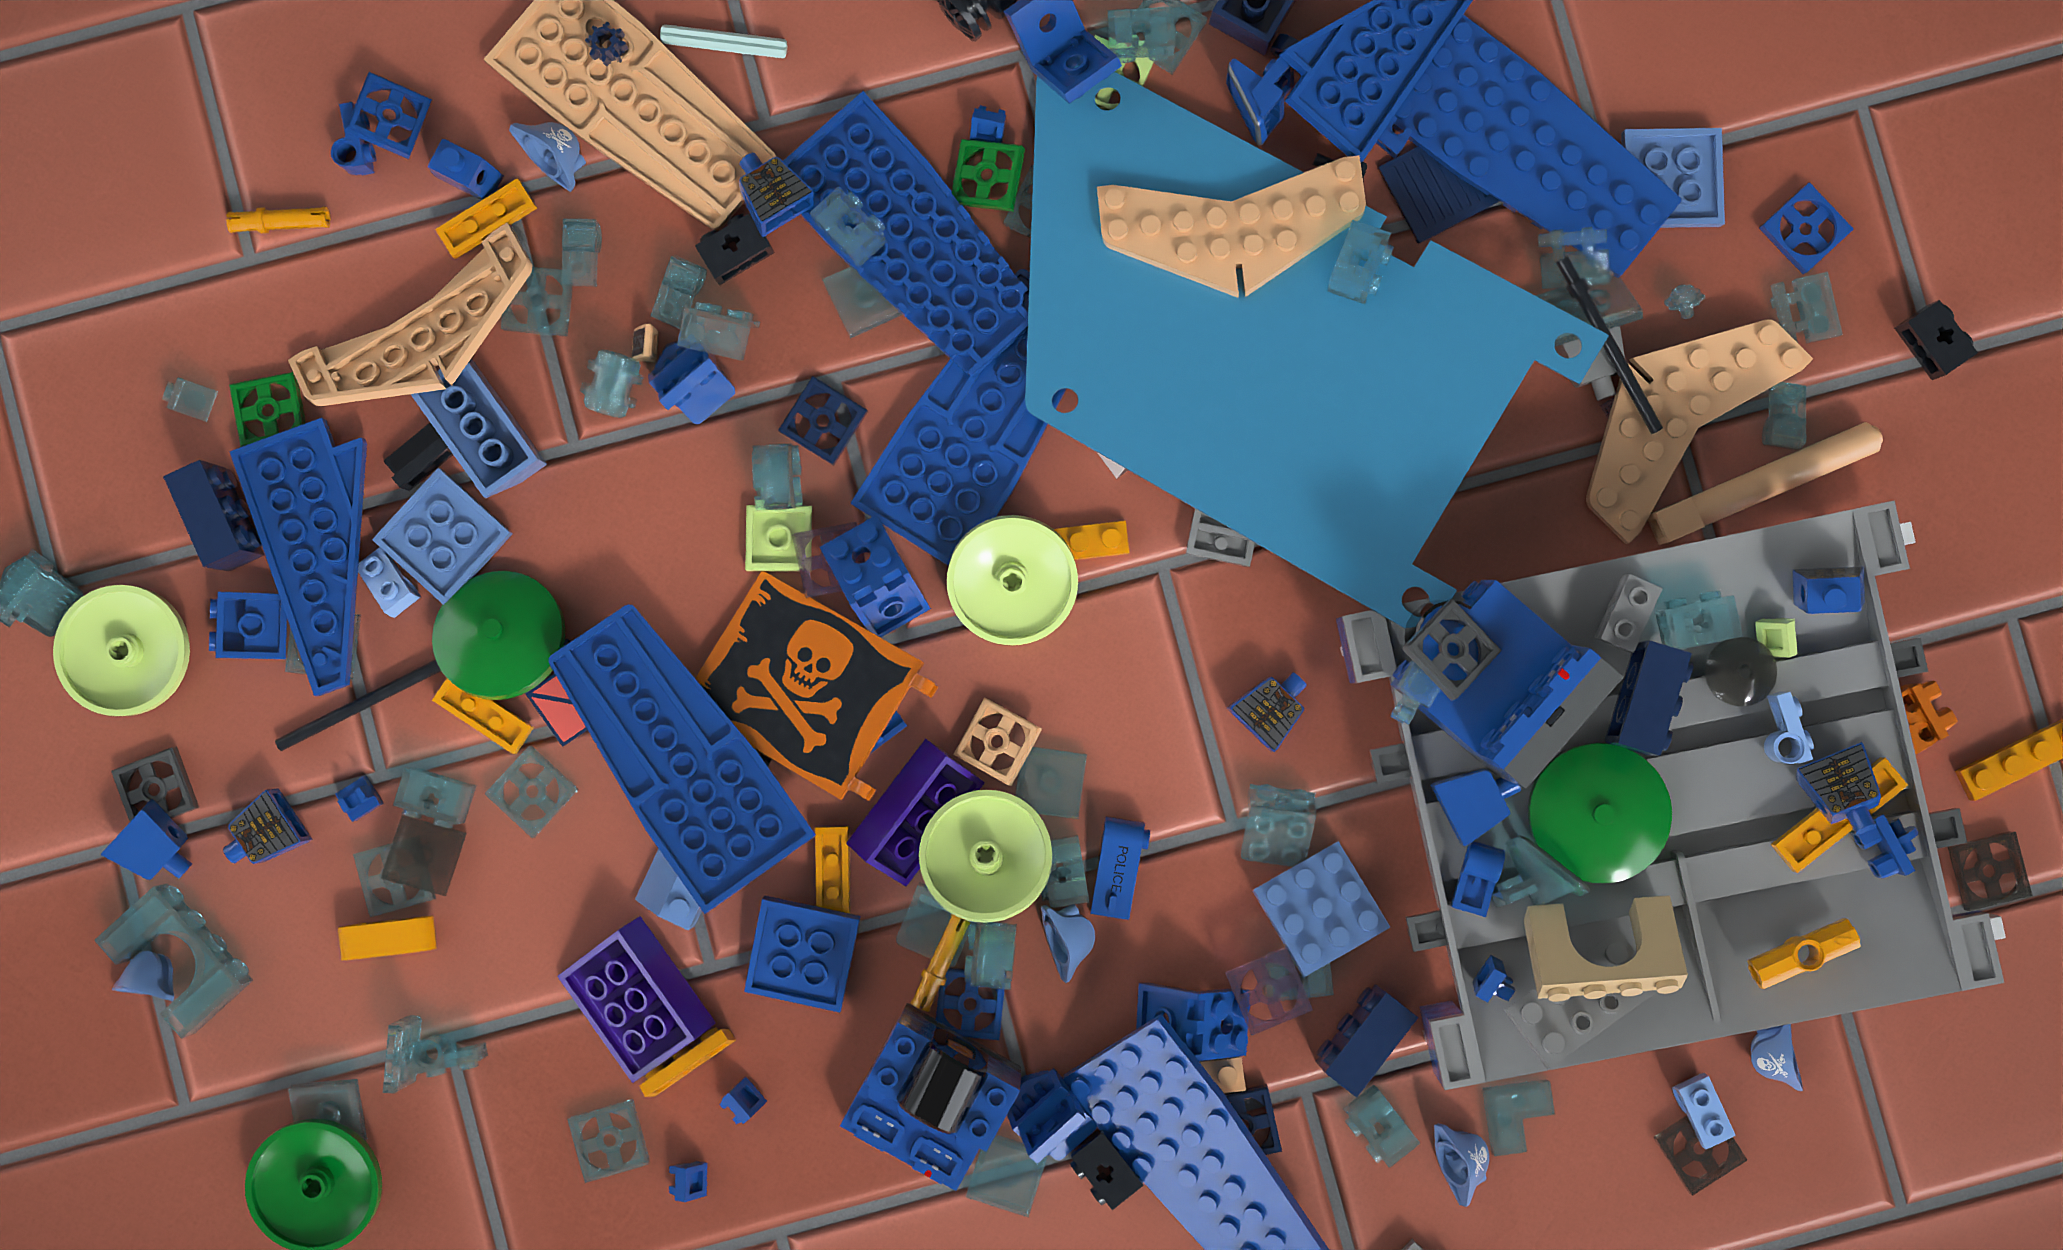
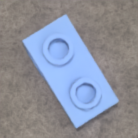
(387, 583)
(1786, 715)
(1704, 1110)

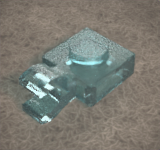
(1417, 691)

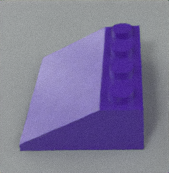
(636, 999)

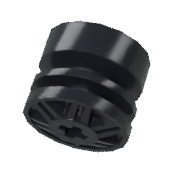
(971, 14)

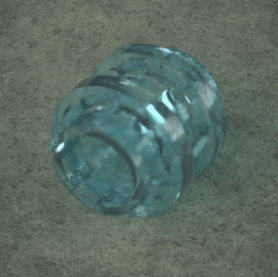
(611, 383)

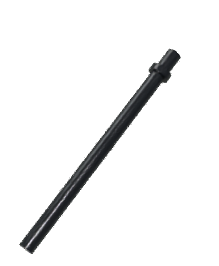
(358, 705)

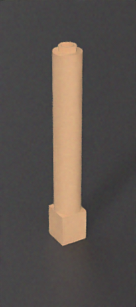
(1764, 482)

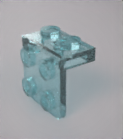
(716, 332)
(1278, 825)
(925, 925)

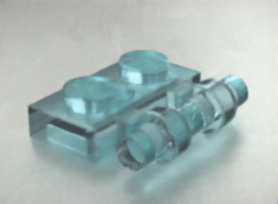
(1589, 263)
(1815, 307)

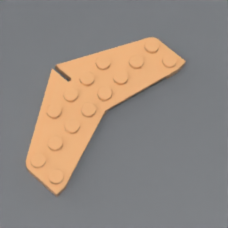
(1215, 237)
(437, 333)
(1686, 390)

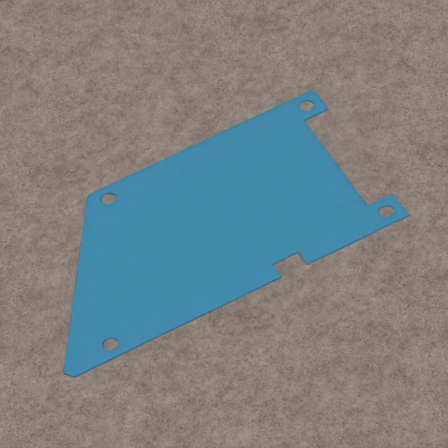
(1277, 410)

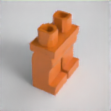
(1924, 722)

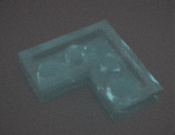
(1507, 1108)

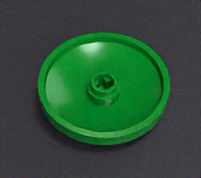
(498, 635)
(1600, 812)
(313, 1185)

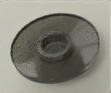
(1724, 677)

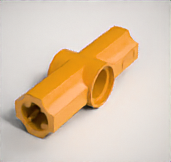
(1823, 946)

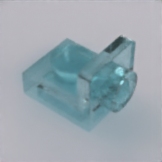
(189, 398)

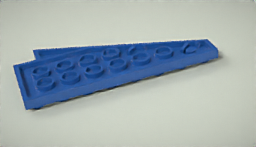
(1367, 66)
(309, 524)

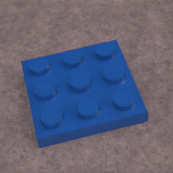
(802, 953)

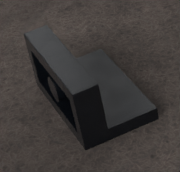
(418, 458)

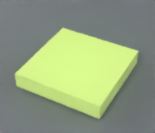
(770, 538)

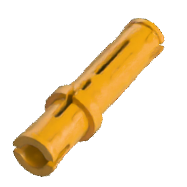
(265, 220)
(935, 973)

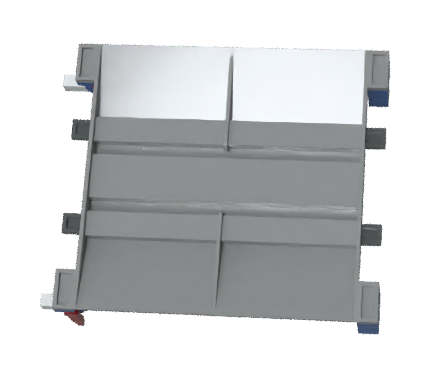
(1727, 808)

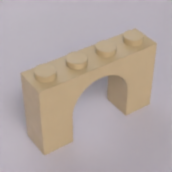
(1564, 973)

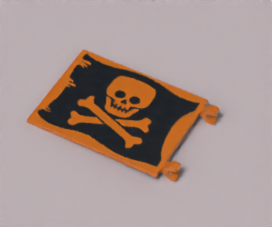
(808, 684)

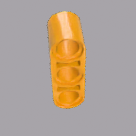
(387, 937)

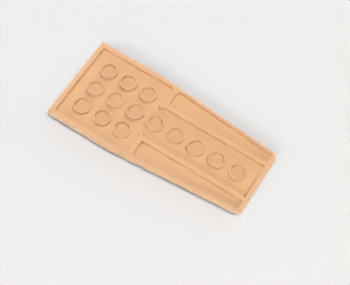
(637, 112)

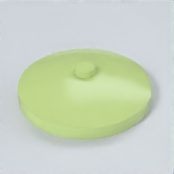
(1012, 580)
(121, 650)
(985, 856)

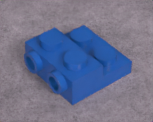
(248, 626)

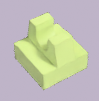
(1777, 636)

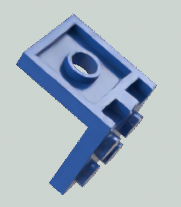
(1060, 46)
(881, 587)
(1198, 1018)

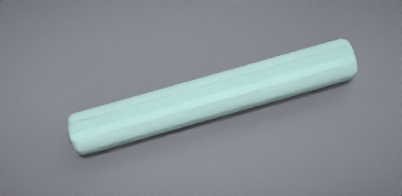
(723, 41)

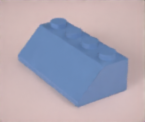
(480, 431)
(667, 896)

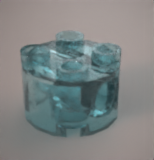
(774, 476)
(992, 955)

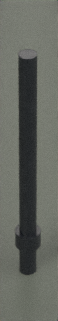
(1579, 289)

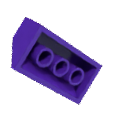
(894, 826)

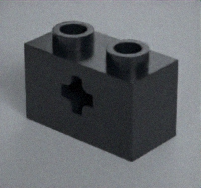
(719, 257)
(1921, 335)
(1108, 1189)

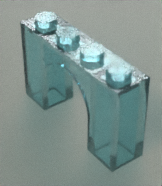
(217, 974)

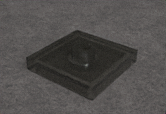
(423, 855)

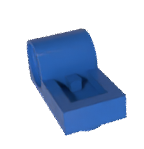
(365, 151)
(1478, 878)

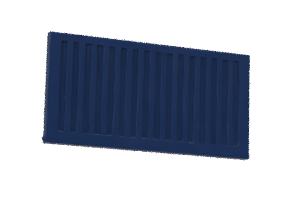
(1431, 194)

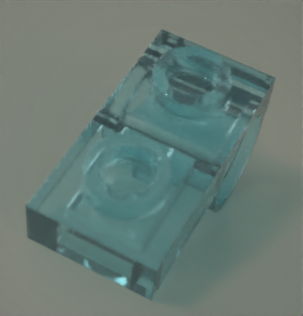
(579, 251)
(678, 288)
(1786, 417)
(464, 1057)

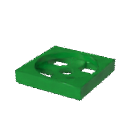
(967, 150)
(241, 390)

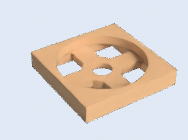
(965, 752)

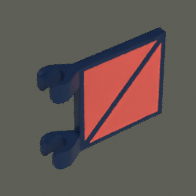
(557, 709)

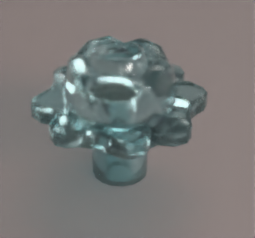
(1684, 299)

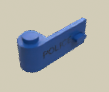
(1118, 867)

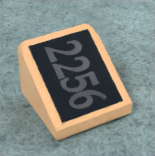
(645, 343)

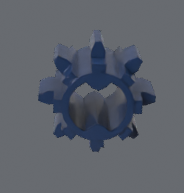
(604, 34)

